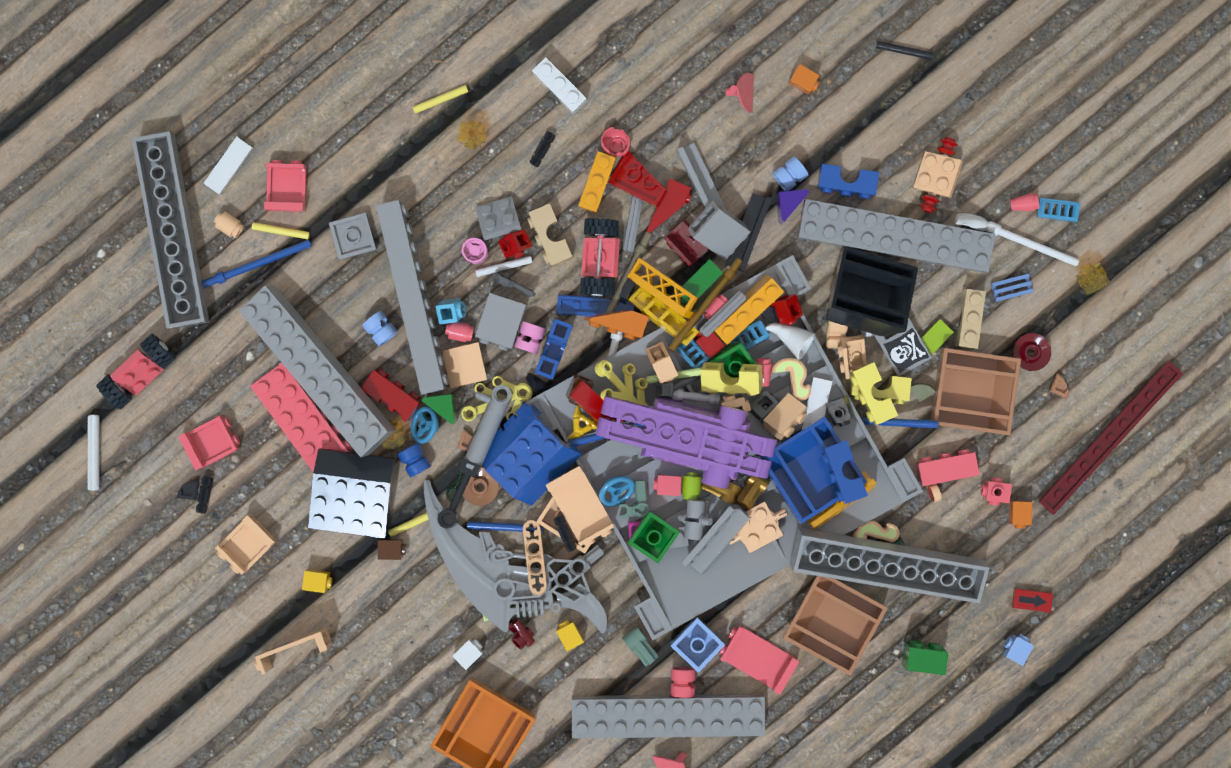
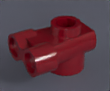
(522, 635)

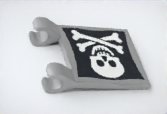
(904, 349)

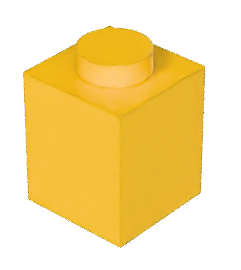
(316, 581)
(569, 634)

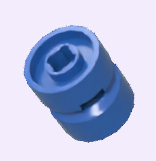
(415, 461)

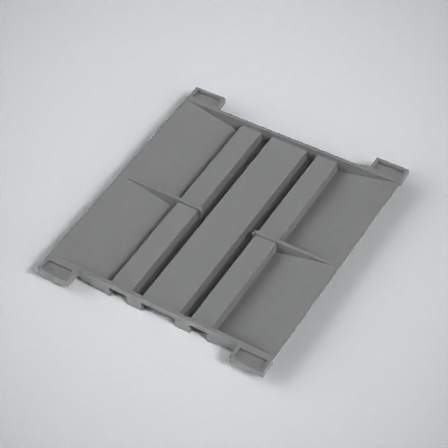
(681, 591)

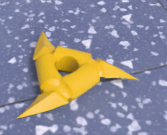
(577, 429)

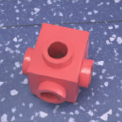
(1002, 494)

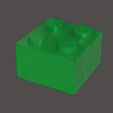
(924, 658)

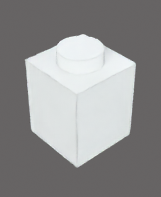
(468, 653)

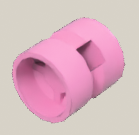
(475, 251)
(533, 331)

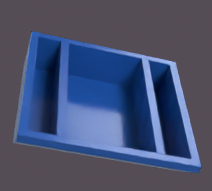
(802, 474)

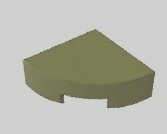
(922, 390)

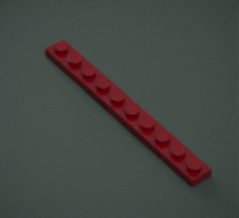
(1110, 437)

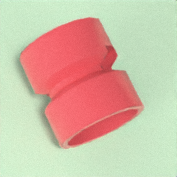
(683, 681)

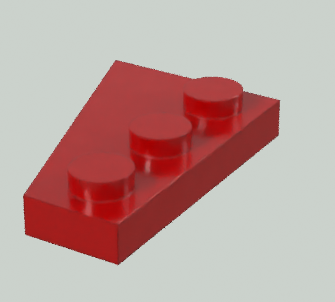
(637, 181)

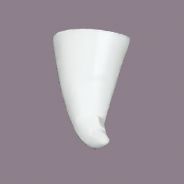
(794, 338)

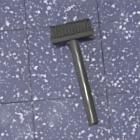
(666, 389)

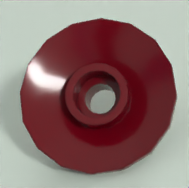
(1041, 350)

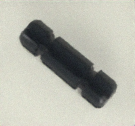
(542, 149)
(204, 494)
(565, 533)

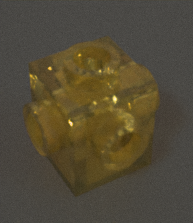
(467, 129)
(1092, 278)
(398, 439)

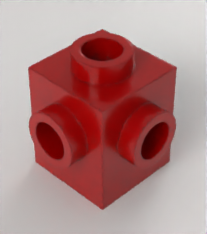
(515, 244)

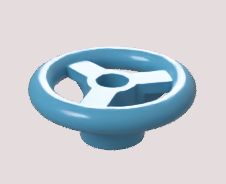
(426, 425)
(616, 488)

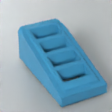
(1075, 210)
(758, 340)
(690, 360)

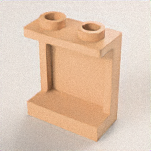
(245, 544)

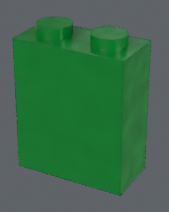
(701, 281)

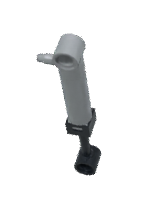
(479, 447)

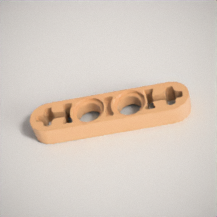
(537, 557)

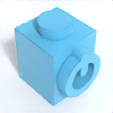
(450, 310)

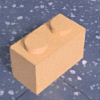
(661, 362)
(785, 417)

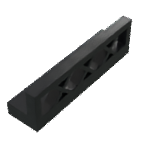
(753, 220)

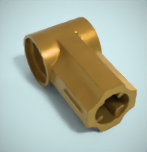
(751, 491)
(728, 495)

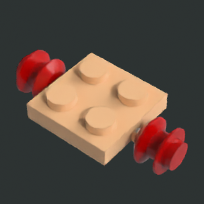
(938, 174)

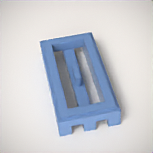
(1027, 283)

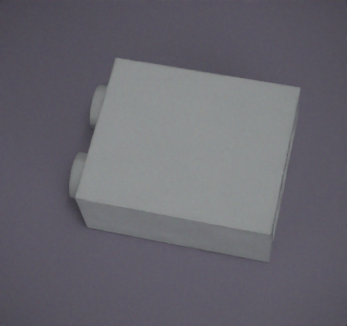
(719, 230)
(500, 322)

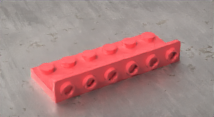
(298, 415)

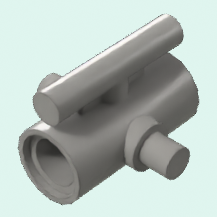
(696, 519)

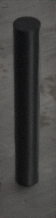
(904, 50)

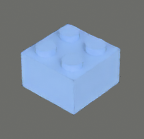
(697, 644)

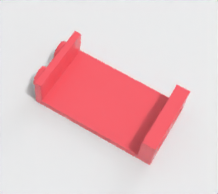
(758, 658)

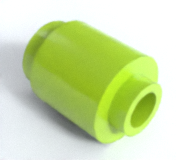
(691, 486)

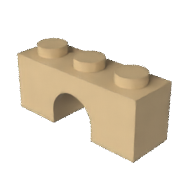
(541, 220)
(972, 313)

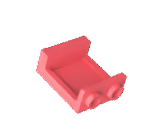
(286, 186)
(210, 442)

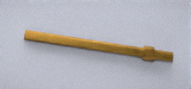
(727, 276)

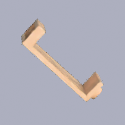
(580, 506)
(321, 637)

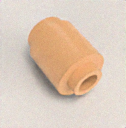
(228, 224)

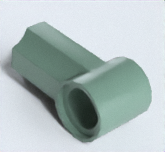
(638, 643)

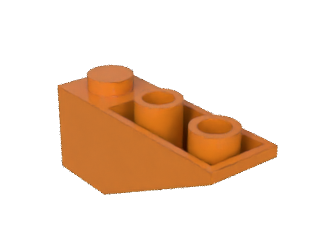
(624, 321)

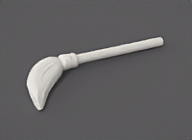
(981, 224)

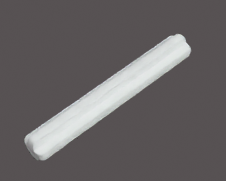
(93, 452)

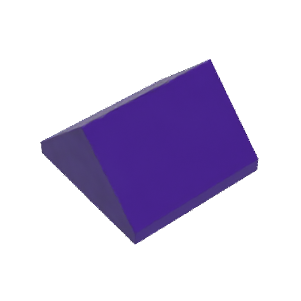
(787, 202)

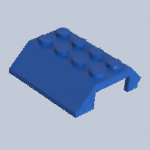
(528, 455)

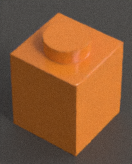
(804, 79)
(1020, 513)

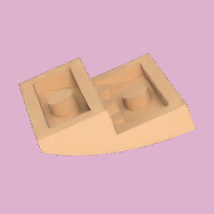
(464, 365)

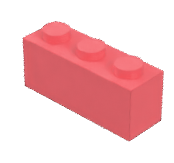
(947, 467)

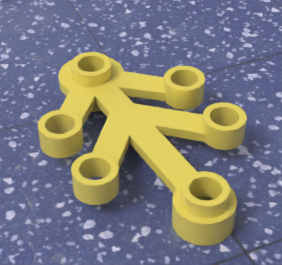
(625, 391)
(516, 396)

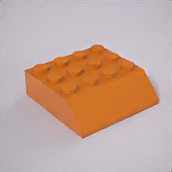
(483, 728)

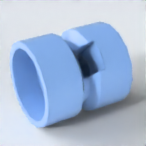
(789, 174)
(379, 328)

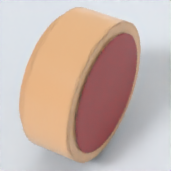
(934, 493)

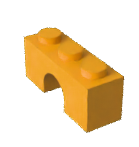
(597, 182)

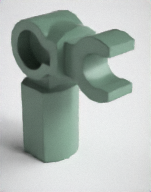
(641, 495)

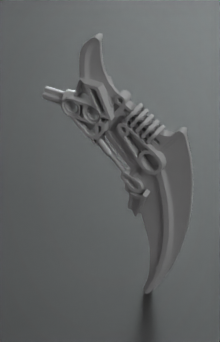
(493, 585)

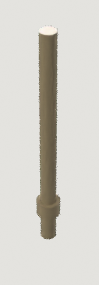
(639, 251)

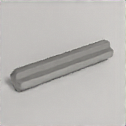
(632, 224)
(716, 320)

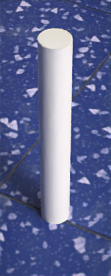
(503, 266)

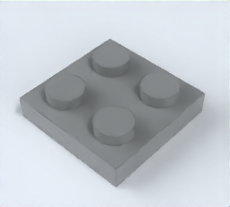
(498, 218)
(352, 236)

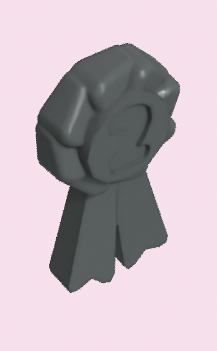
(507, 282)

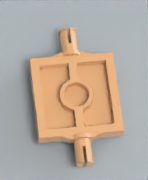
(761, 527)

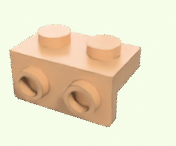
(852, 353)
(735, 401)

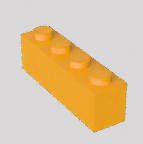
(757, 300)

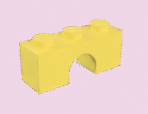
(864, 379)
(716, 380)
(897, 389)

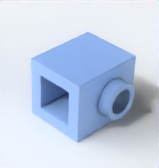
(1017, 648)

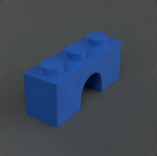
(830, 180)
(554, 349)
(848, 489)

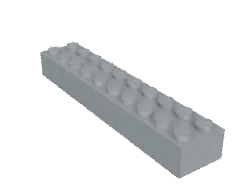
(170, 230)
(896, 236)
(411, 297)
(317, 370)
(889, 565)
(668, 716)

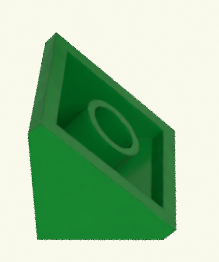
(733, 358)
(444, 406)
(653, 537)

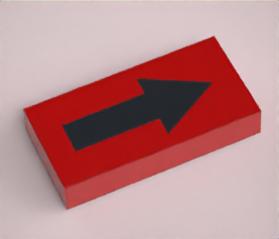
(1032, 600)

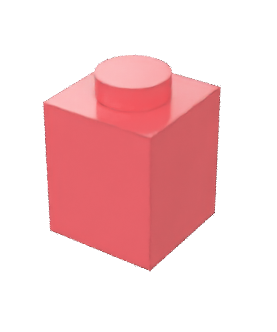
(667, 485)

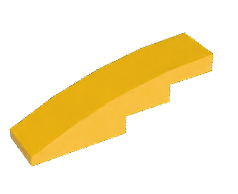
(661, 314)

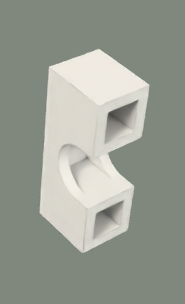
(559, 85)

